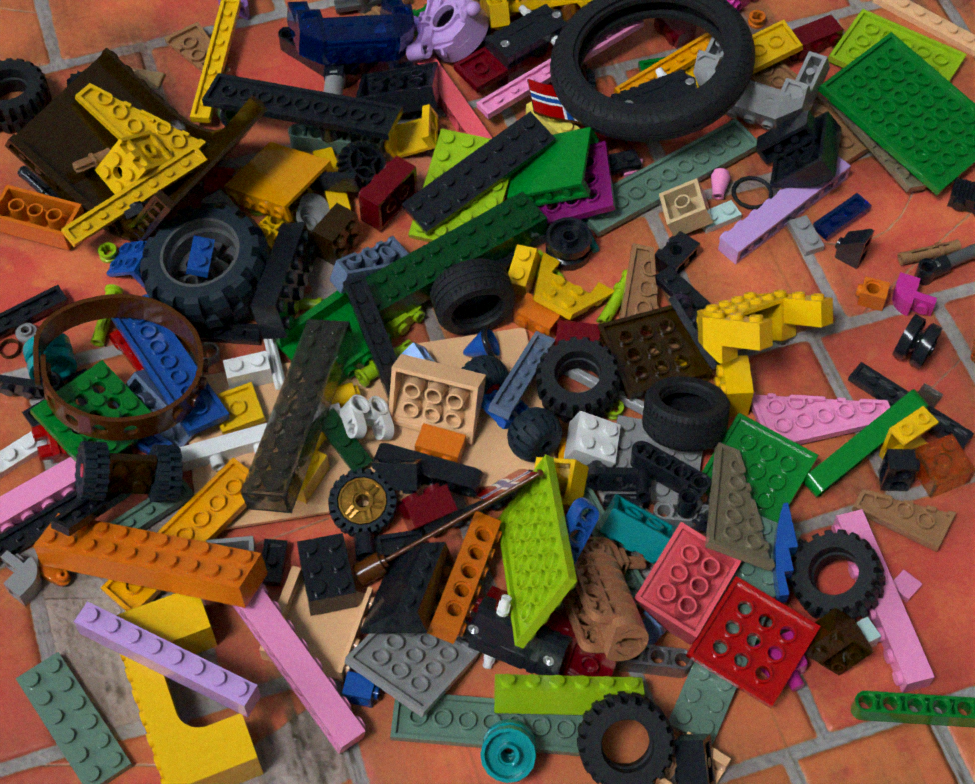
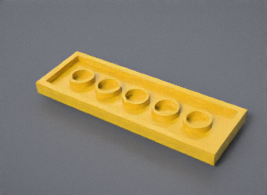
(771, 46)

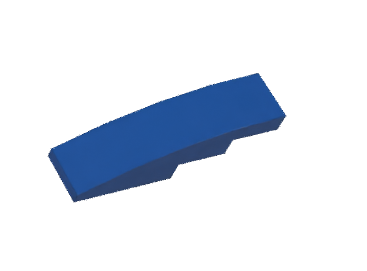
(784, 546)

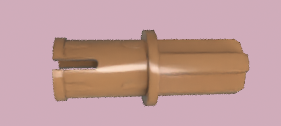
(90, 161)

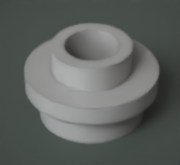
(26, 327)

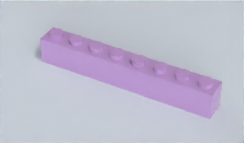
(775, 214)
(167, 659)

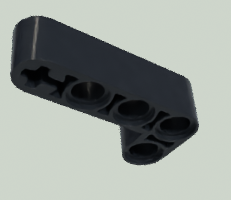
(687, 481)

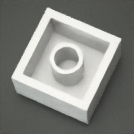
(592, 439)

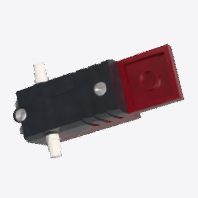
(513, 48)
(658, 90)
(549, 653)

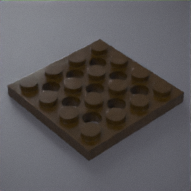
(651, 321)

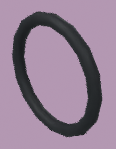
(745, 179)

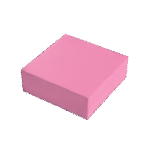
(906, 585)

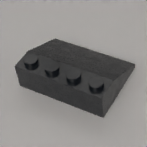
(403, 86)
(812, 162)
(410, 591)

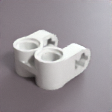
(360, 413)

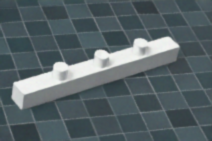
(225, 447)

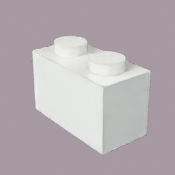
(247, 369)

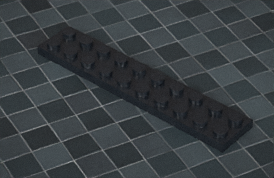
(306, 106)

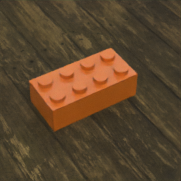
(37, 216)

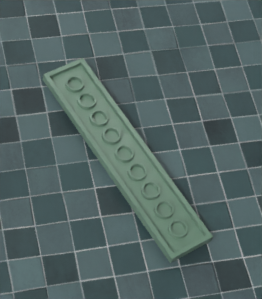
(695, 160)
(704, 694)

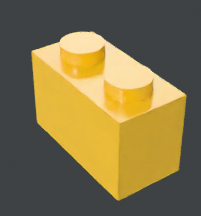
(524, 268)

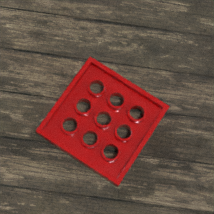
(745, 677)

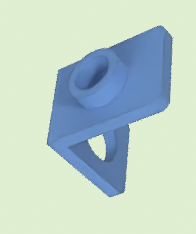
(654, 628)

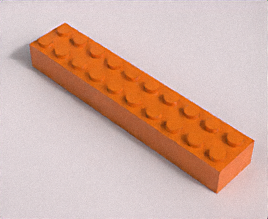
(155, 561)

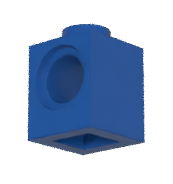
(360, 690)

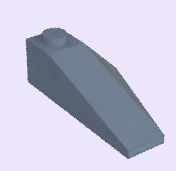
(147, 392)

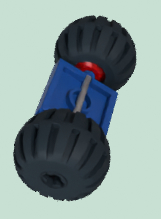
(530, 430)

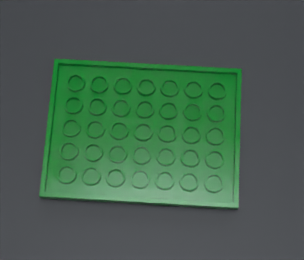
(908, 111)

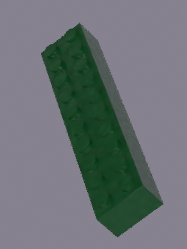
(487, 236)

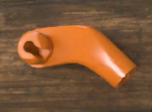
(54, 575)

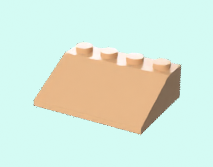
(435, 396)

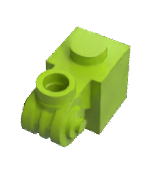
(401, 324)

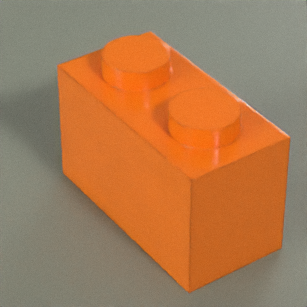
(535, 317)
(441, 443)

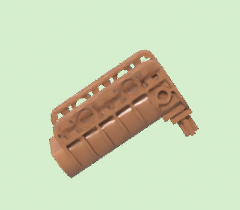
(606, 602)

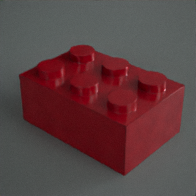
(387, 190)

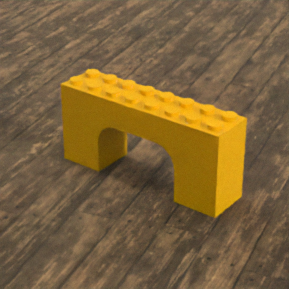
(181, 752)

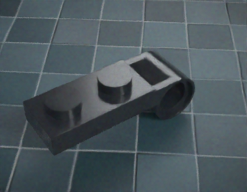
(621, 162)
(26, 387)
(387, 544)

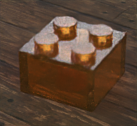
(943, 466)

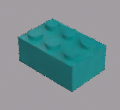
(636, 528)

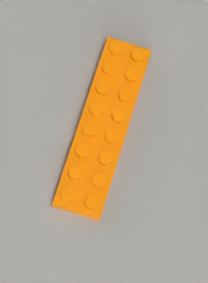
(198, 520)

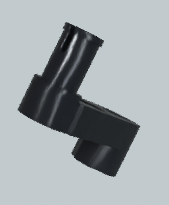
(633, 479)

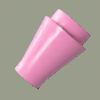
(719, 179)

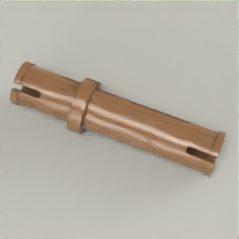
(928, 252)

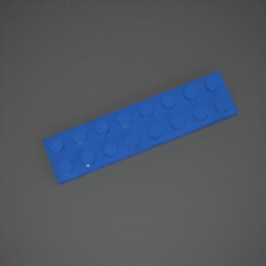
(170, 370)

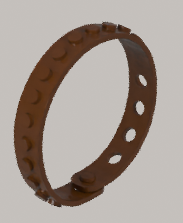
(111, 307)

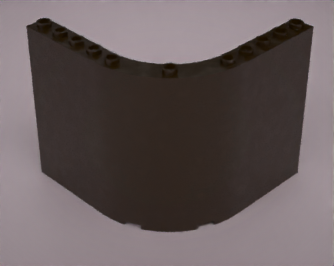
(69, 133)

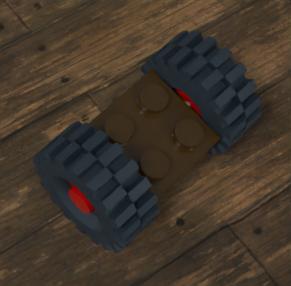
(108, 472)

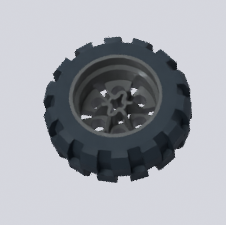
(238, 269)

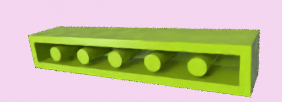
(557, 693)

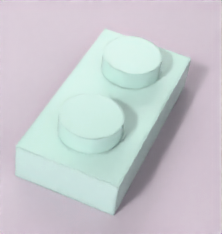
(723, 215)

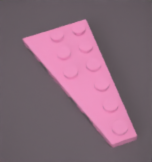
(814, 417)

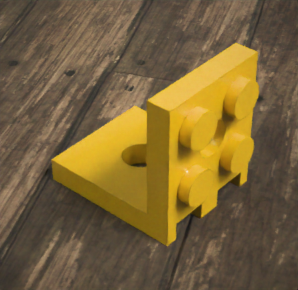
(135, 156)

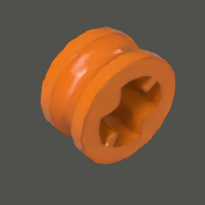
(753, 19)

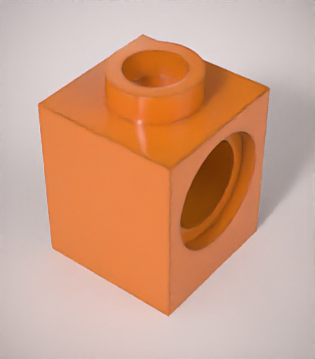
(872, 293)

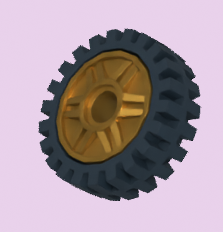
(359, 486)

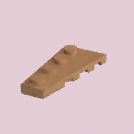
(193, 45)
(640, 283)
(913, 521)

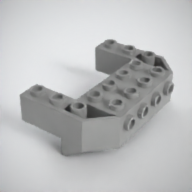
(764, 103)

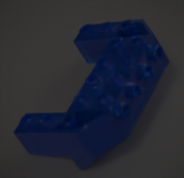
(352, 37)

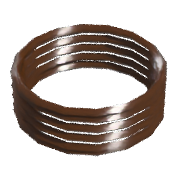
(7, 341)

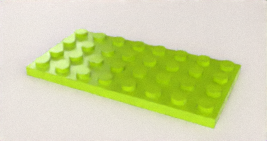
(536, 553)

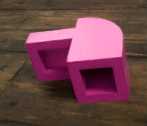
(907, 298)

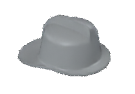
(311, 210)

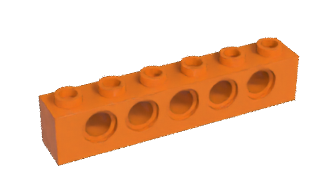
(443, 623)

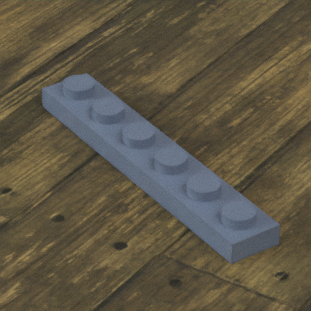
(520, 376)

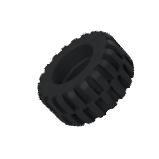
(29, 79)
(572, 355)
(828, 549)
(619, 708)

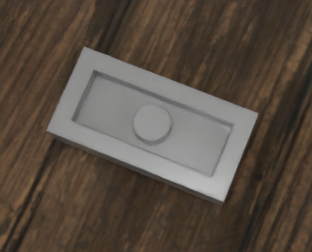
(805, 235)

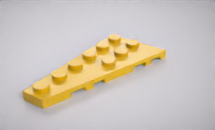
(126, 120)

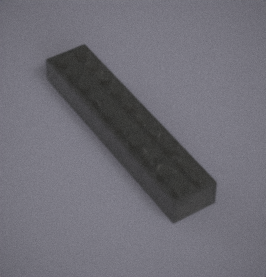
(298, 417)

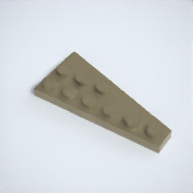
(897, 170)
(733, 516)

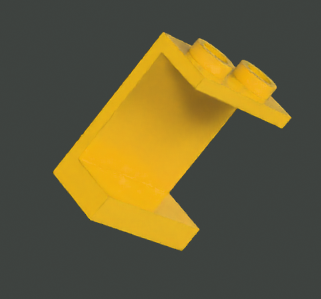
(414, 135)
(908, 431)

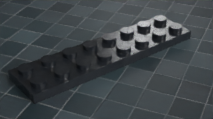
(478, 173)

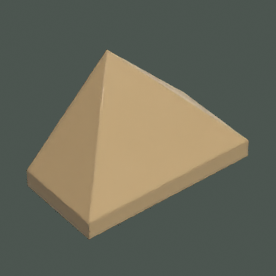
(152, 78)

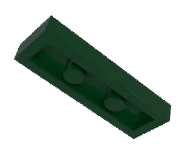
(348, 448)

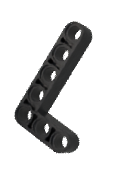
(353, 71)

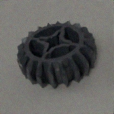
(365, 160)

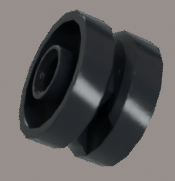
(569, 242)
(915, 340)

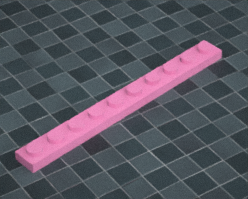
(519, 89)

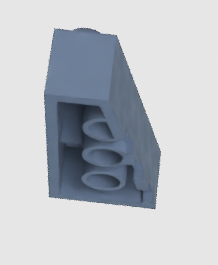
(366, 261)

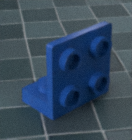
(128, 261)

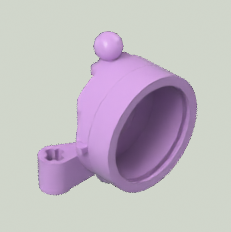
(451, 40)

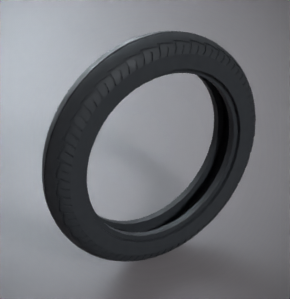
(654, 120)

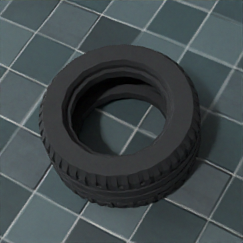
(472, 296)
(685, 414)

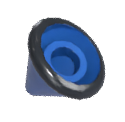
(483, 344)

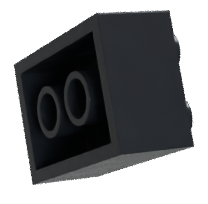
(326, 574)

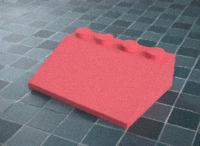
(686, 583)

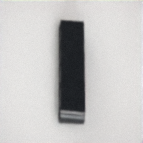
(457, 476)

